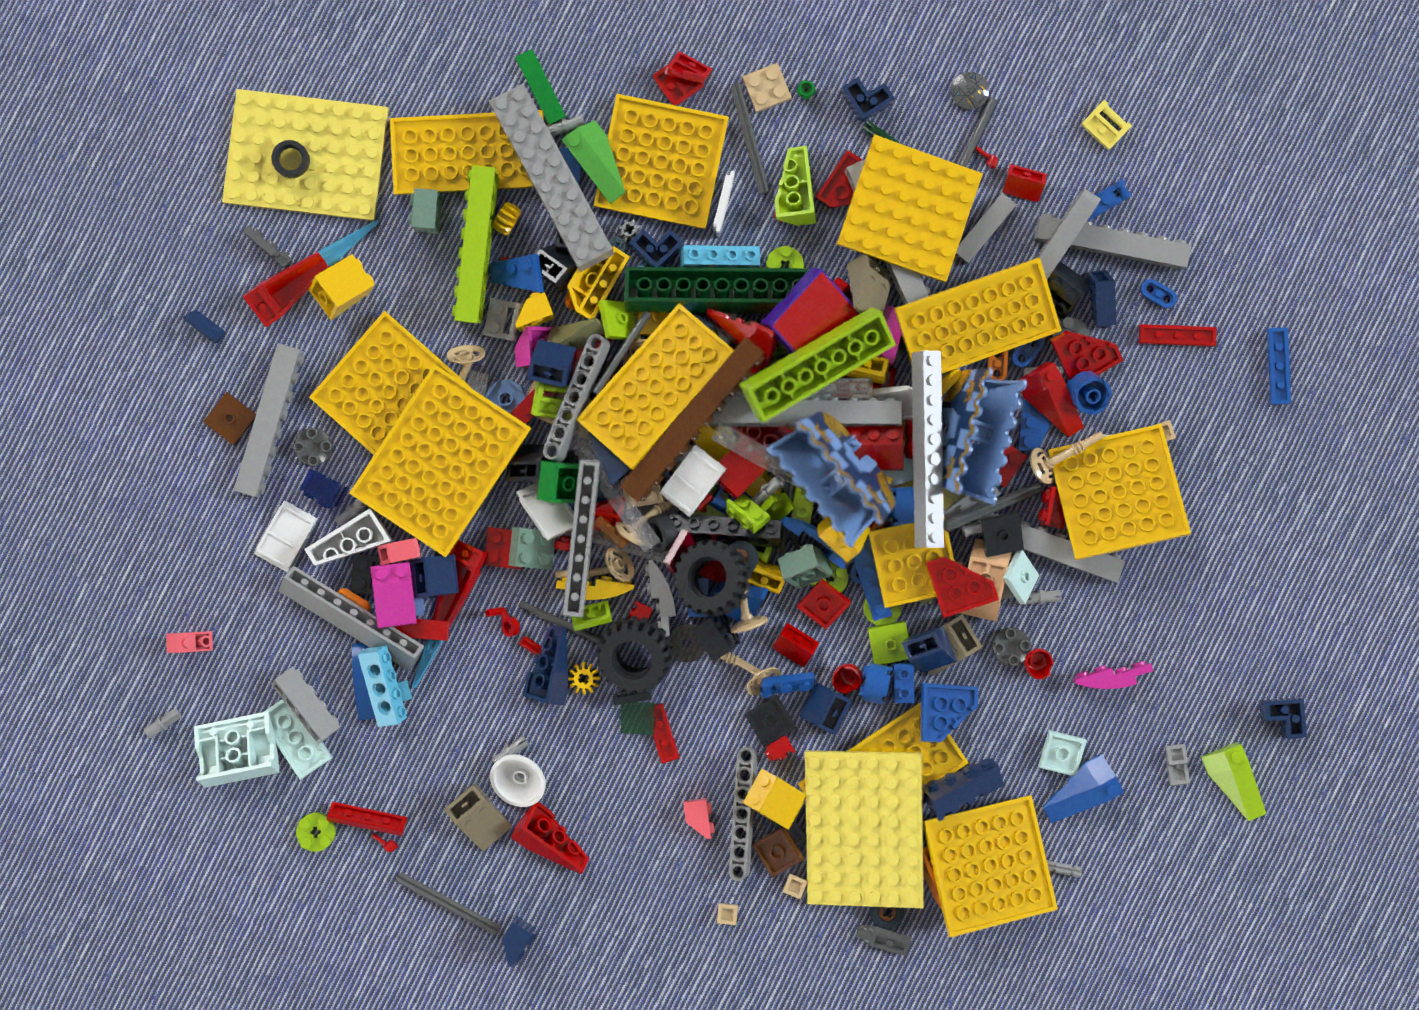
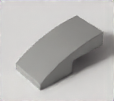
(1177, 765)

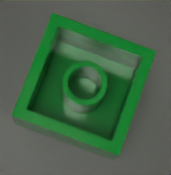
(558, 482)

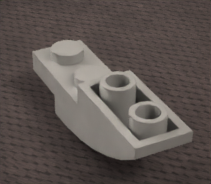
(660, 589)

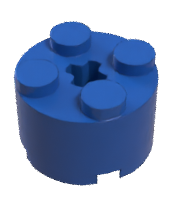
(1089, 392)
(904, 508)
(876, 683)

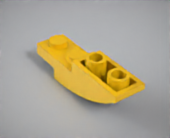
(603, 588)

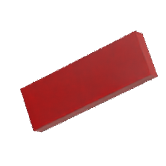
(427, 629)
(663, 736)

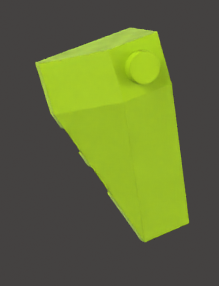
(795, 193)
(1234, 776)

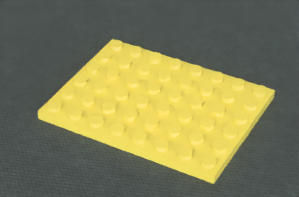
(342, 145)
(864, 828)

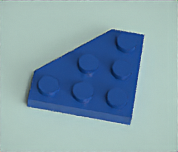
(944, 709)

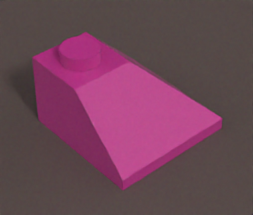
(527, 343)

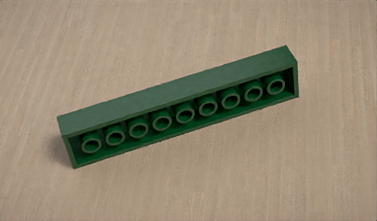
(708, 288)

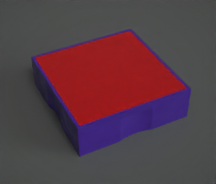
(809, 311)

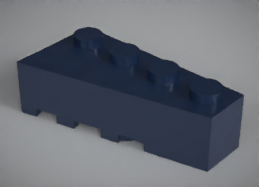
(962, 787)

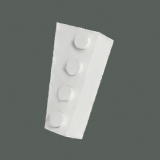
(355, 536)

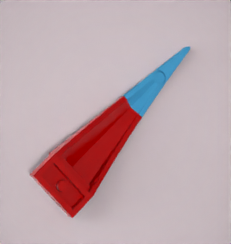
(281, 291)
(468, 565)

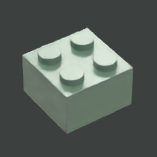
(426, 211)
(531, 549)
(804, 566)

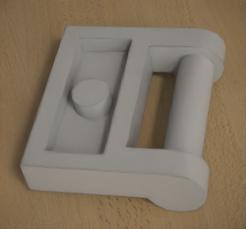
(497, 319)

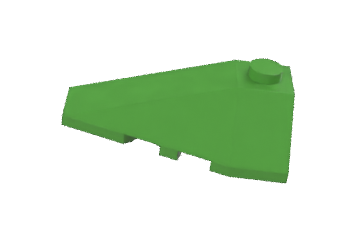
(593, 152)

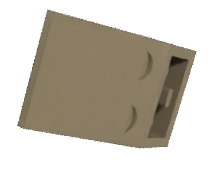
(868, 283)
(961, 639)
(478, 817)

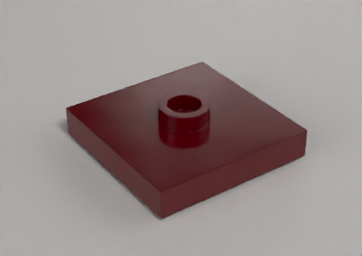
(680, 545)

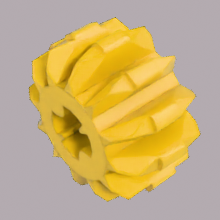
(506, 218)
(583, 685)

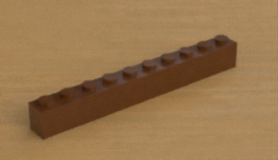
(692, 419)

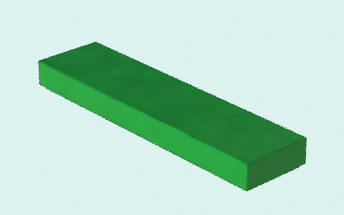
(540, 87)

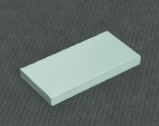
(295, 741)

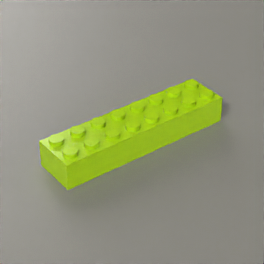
(476, 244)
(817, 364)

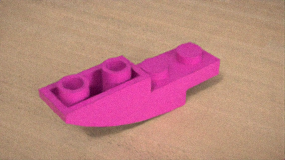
(1105, 678)

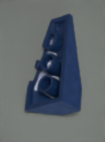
(550, 675)

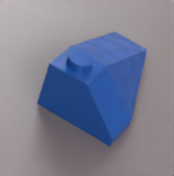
(1086, 789)

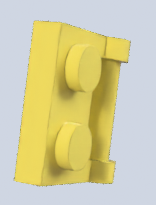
(1102, 129)

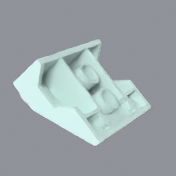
(236, 749)

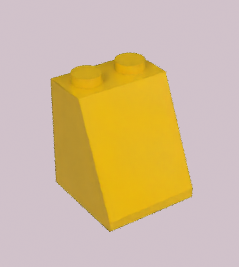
(341, 286)
(836, 540)
(774, 799)

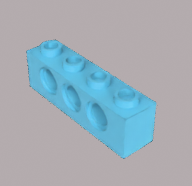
(720, 256)
(371, 660)

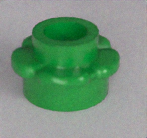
(806, 94)

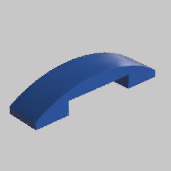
(798, 526)
(362, 698)

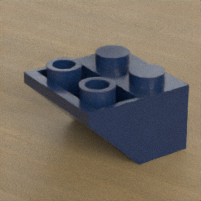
(552, 363)
(434, 576)
(929, 649)
(825, 708)
(518, 935)

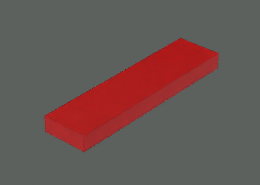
(1177, 335)
(367, 818)

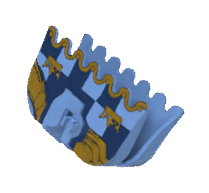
(979, 412)
(850, 493)

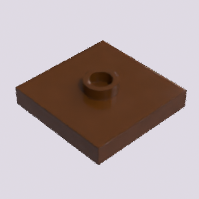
(230, 418)
(777, 851)

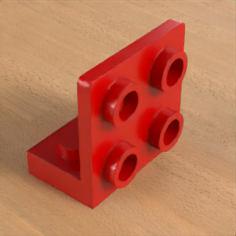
(1052, 511)

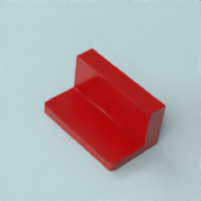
(1024, 183)
(795, 645)

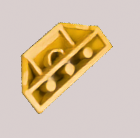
(595, 283)

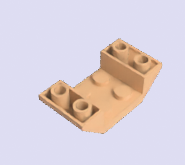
(993, 569)

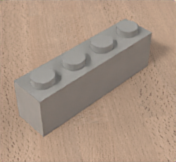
(306, 705)

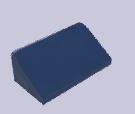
(204, 325)

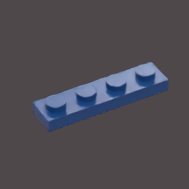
(1279, 366)
(869, 580)

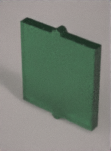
(637, 718)

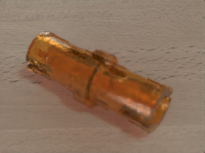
(610, 532)

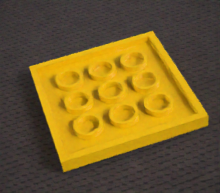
(901, 566)

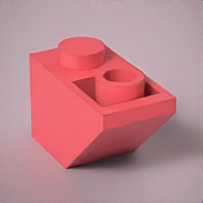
(399, 551)
(189, 642)
(697, 816)

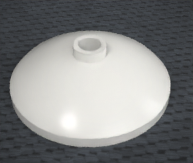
(512, 785)

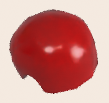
(1038, 663)
(847, 678)

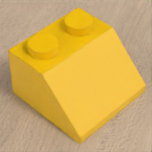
(535, 311)

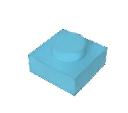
(405, 690)

